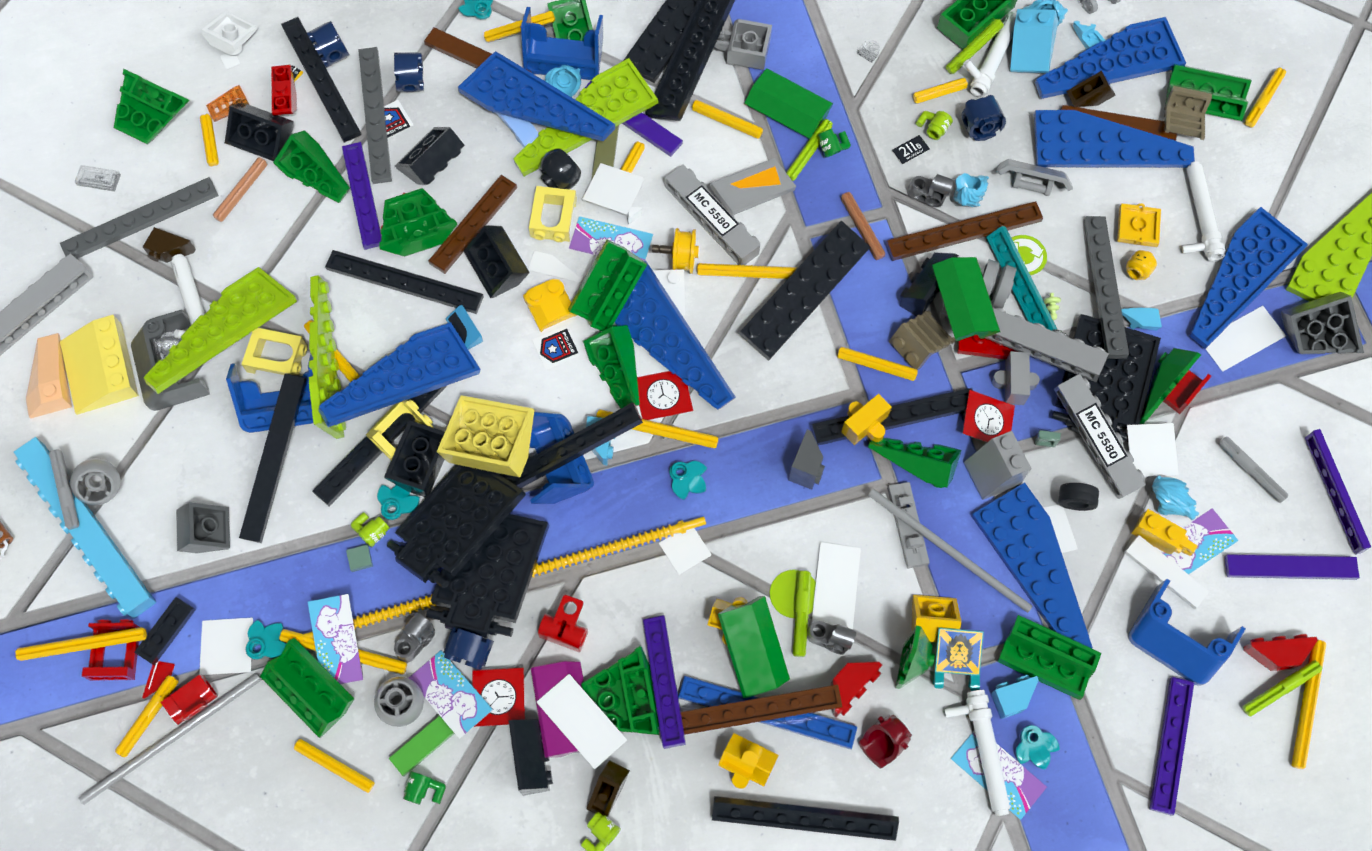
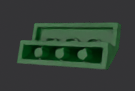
(1227, 90)
(788, 103)
(607, 286)
(966, 298)
(754, 647)
(1049, 656)
(307, 688)

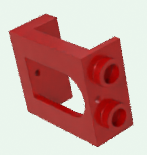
(96, 671)

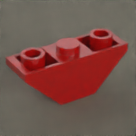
(283, 90)
(1281, 652)
(852, 682)

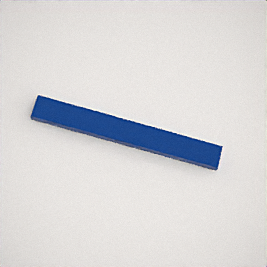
(804, 724)

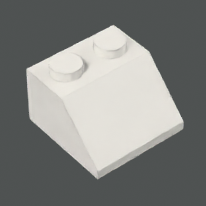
(674, 285)

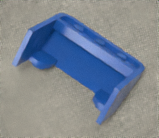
(546, 53)
(257, 408)
(570, 478)
(1175, 649)

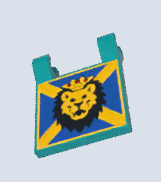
(958, 653)

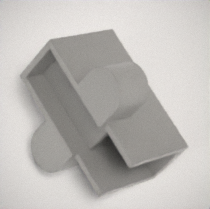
(1016, 378)

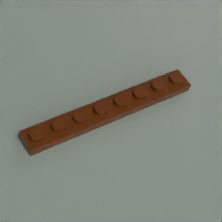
(963, 231)
(761, 709)

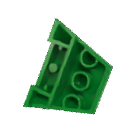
(145, 108)
(414, 224)
(626, 694)

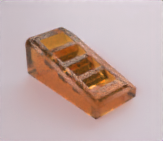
(227, 97)

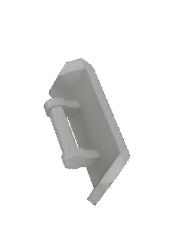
(1034, 170)

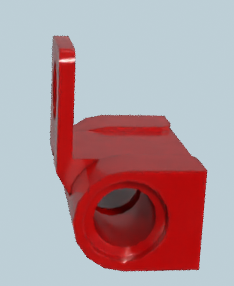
(563, 627)
(189, 699)

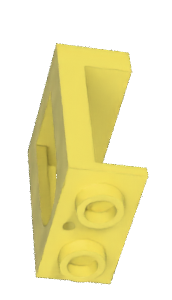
(554, 196)
(253, 362)
(397, 410)

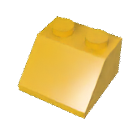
(934, 612)

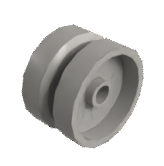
(997, 285)

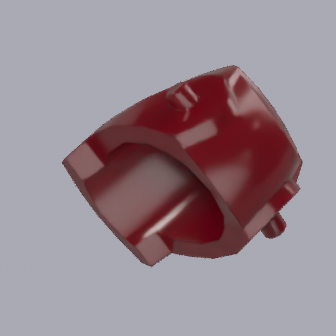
(885, 740)

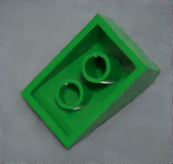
(571, 19)

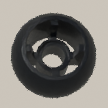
(559, 170)

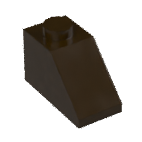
(1091, 91)
(164, 245)
(608, 788)

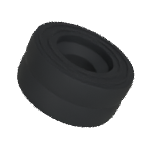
(1078, 496)

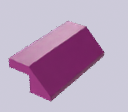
(544, 679)

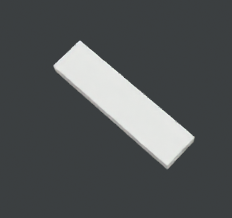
(1163, 568)

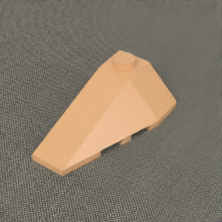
(48, 380)

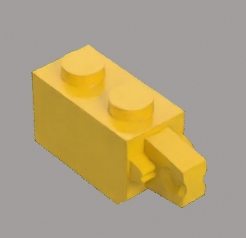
(1163, 534)

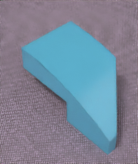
(1087, 34)
(1143, 318)

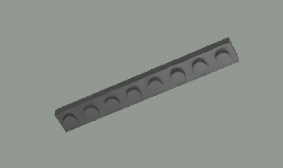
(375, 115)
(139, 219)
(1106, 287)

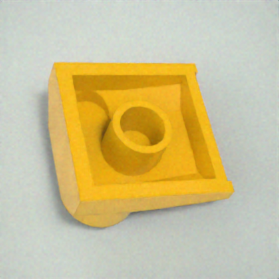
(548, 303)

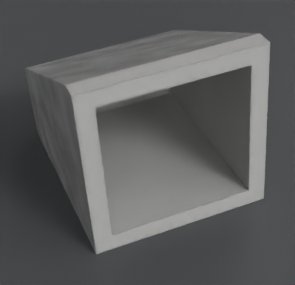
(998, 466)

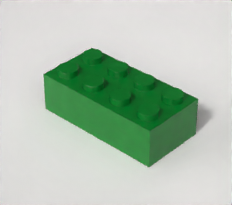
(969, 18)

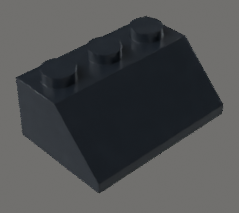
(257, 130)
(430, 155)
(496, 260)
(924, 286)
(416, 459)
(529, 757)

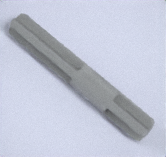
(1253, 469)
(63, 489)

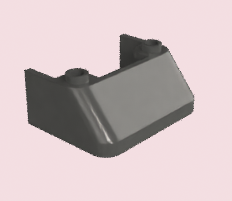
(146, 357)

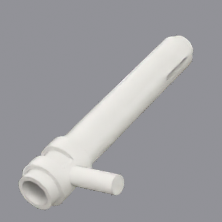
(986, 74)
(1211, 237)
(187, 289)
(981, 717)

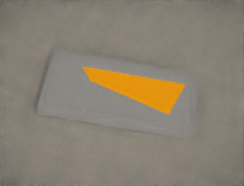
(752, 186)

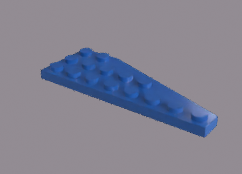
(1130, 54)
(516, 92)
(1088, 141)
(1250, 264)
(665, 334)
(417, 367)
(1030, 550)

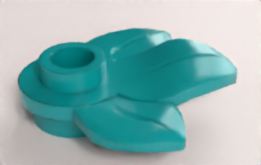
(474, 8)
(691, 479)
(396, 498)
(265, 637)
(1037, 750)

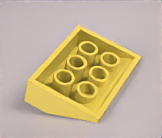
(98, 365)
(488, 436)

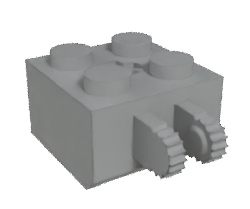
(746, 43)

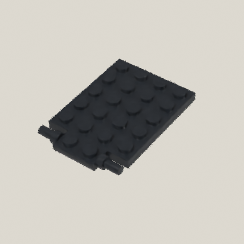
(1122, 382)
(454, 522)
(492, 580)

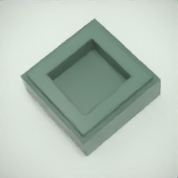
(1047, 438)
(359, 558)

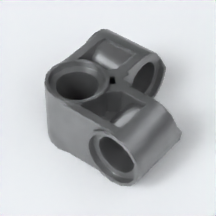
(932, 191)
(416, 635)
(835, 637)

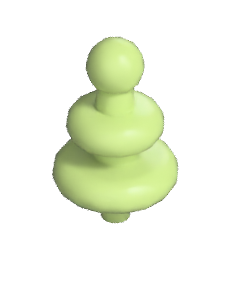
(1052, 301)

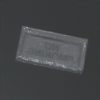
(97, 178)

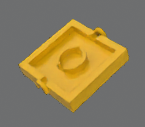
(1139, 225)

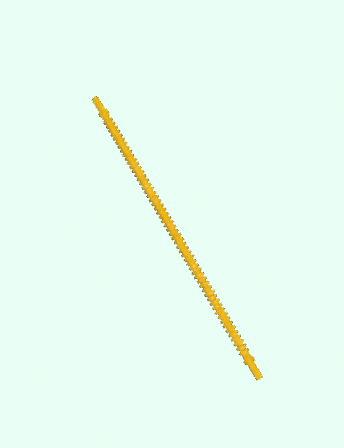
(680, 527)

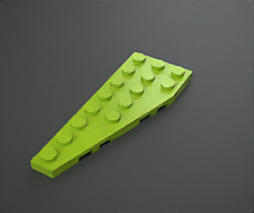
(613, 94)
(1337, 258)
(236, 314)
(322, 347)

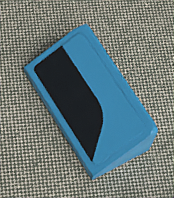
(465, 327)

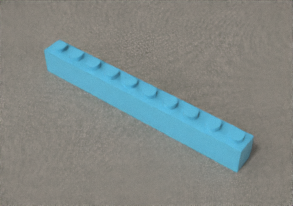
(89, 536)

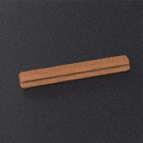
(240, 189)
(862, 225)

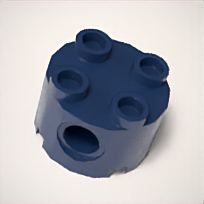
(328, 44)
(408, 71)
(983, 118)
(468, 647)

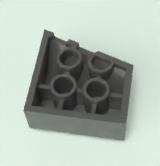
(1324, 326)

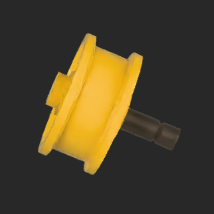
(682, 250)

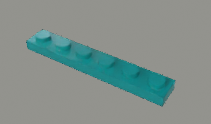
(1023, 285)

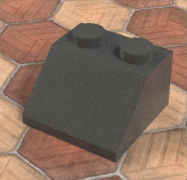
(807, 466)
(202, 528)

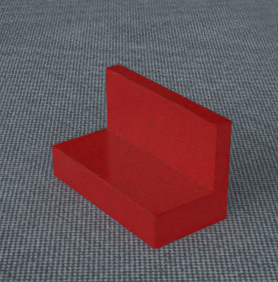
(1185, 391)

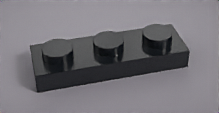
(165, 631)

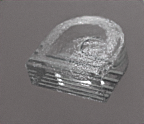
(869, 50)

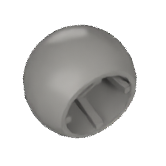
(90, 468)
(386, 693)

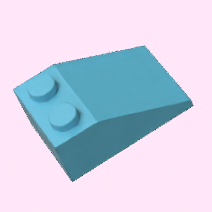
(1033, 40)

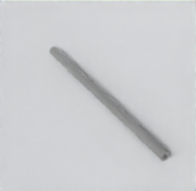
(950, 550)
(169, 739)

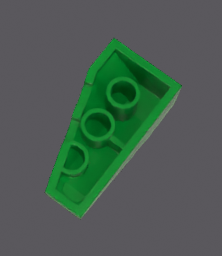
(307, 162)
(614, 357)
(1166, 377)
(929, 464)
(915, 657)

